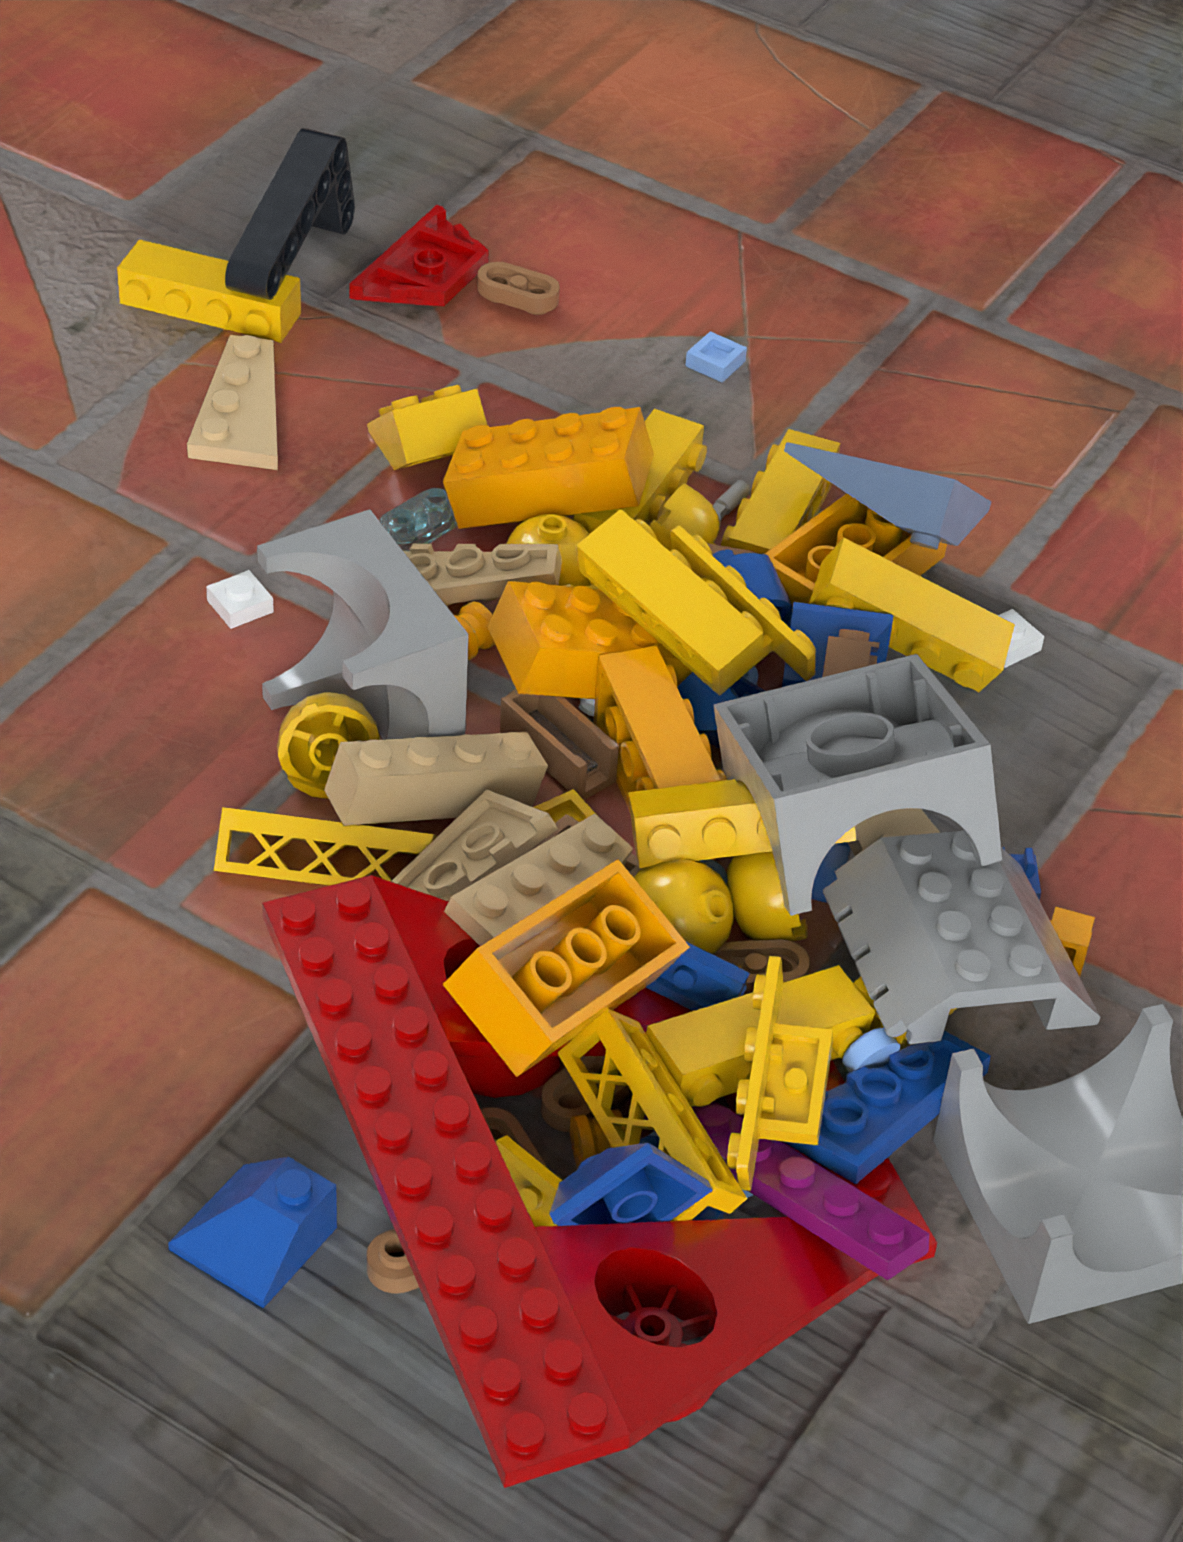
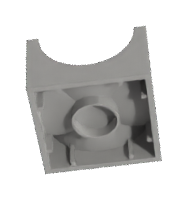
(387, 632)
(852, 749)
(1075, 1175)

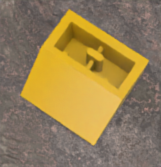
(426, 430)

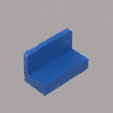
(700, 980)

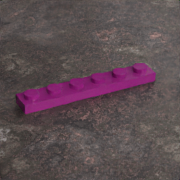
(822, 1200)

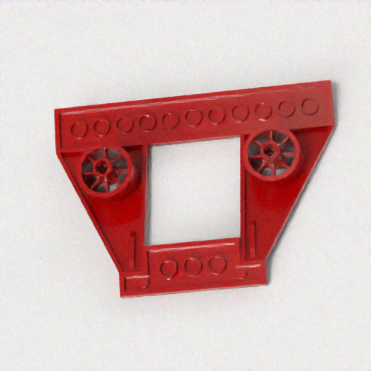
(516, 1302)

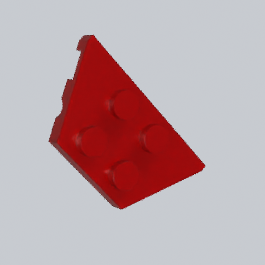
(423, 265)

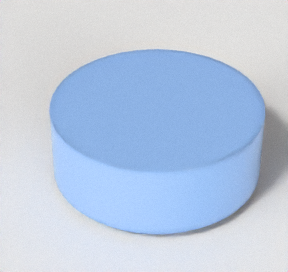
(870, 1050)

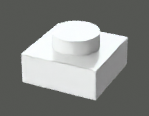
(239, 599)
(1024, 640)

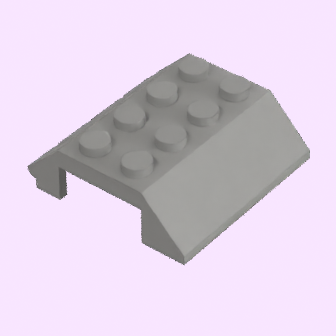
(950, 935)

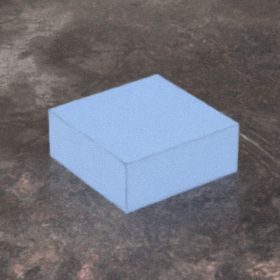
(716, 356)

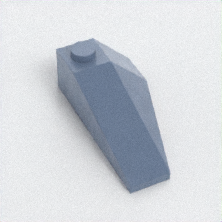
(918, 502)

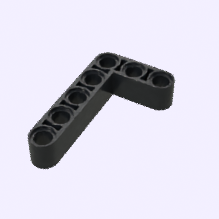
(306, 192)

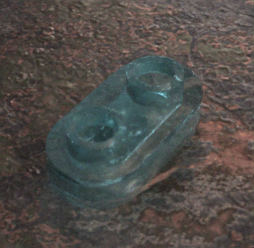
(420, 519)

